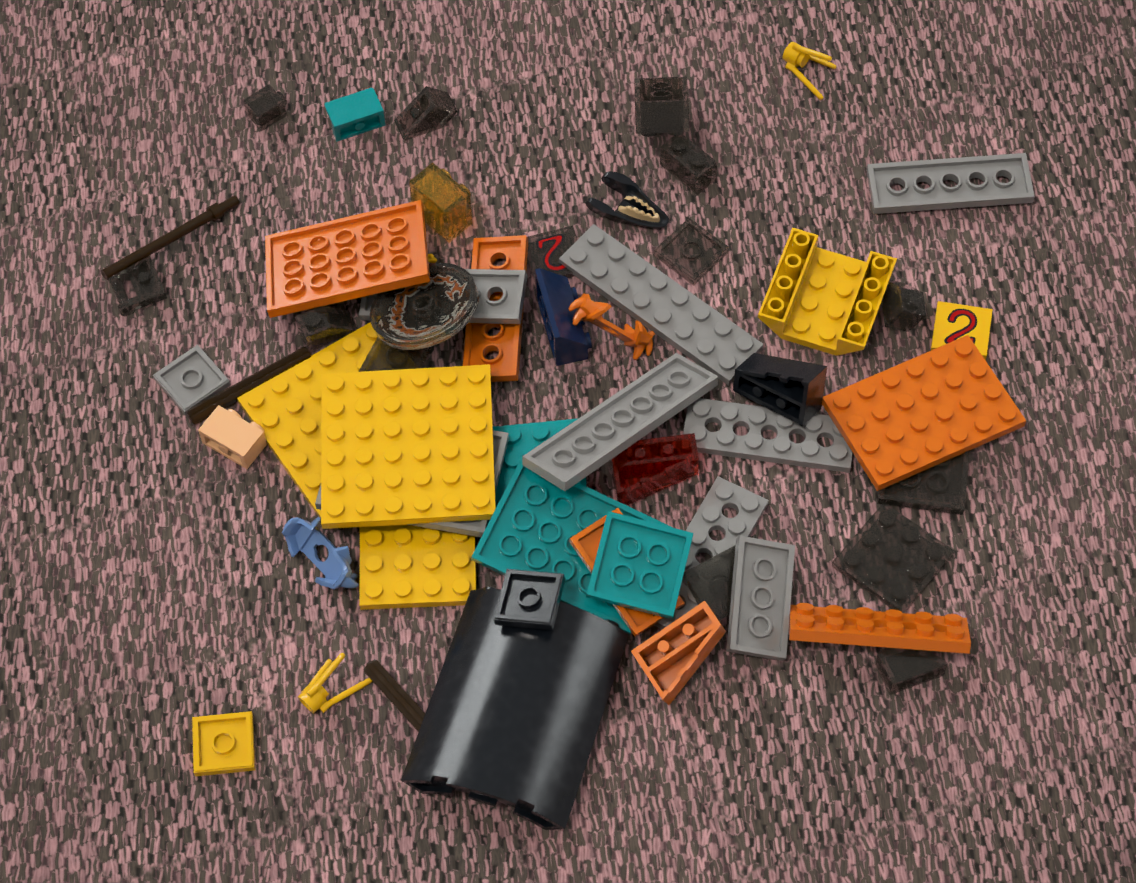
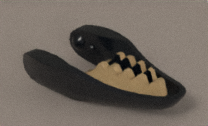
(635, 206)

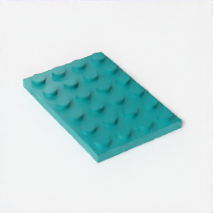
(534, 531)

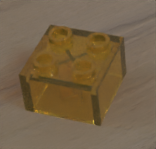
(444, 201)

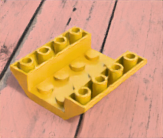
(825, 296)

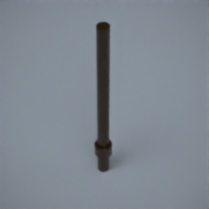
(212, 213)

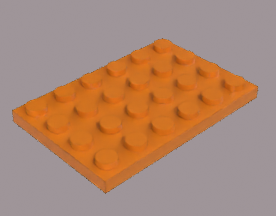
(346, 259)
(923, 412)

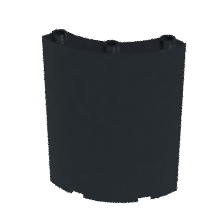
(517, 710)

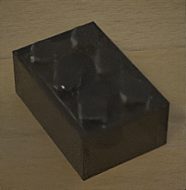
(661, 106)

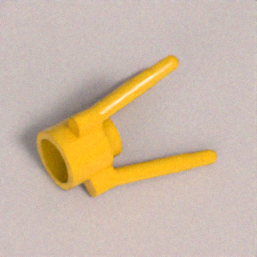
(797, 56)
(315, 695)

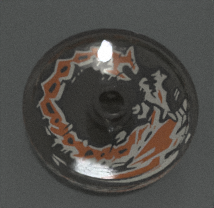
(428, 311)

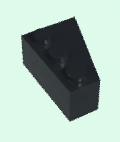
(782, 385)

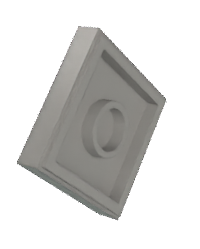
(191, 379)

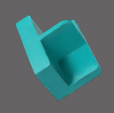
(355, 114)

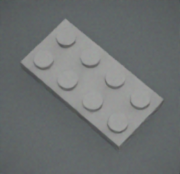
(760, 598)

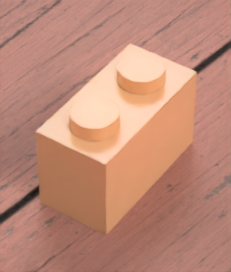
(233, 436)

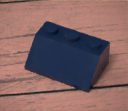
(554, 298)

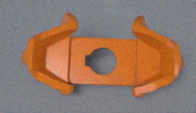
(592, 311)

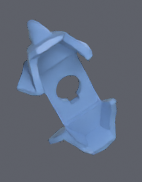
(305, 537)

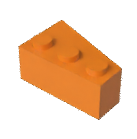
(679, 650)

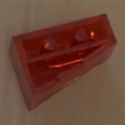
(653, 466)

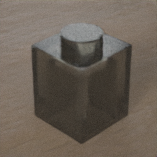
(265, 107)

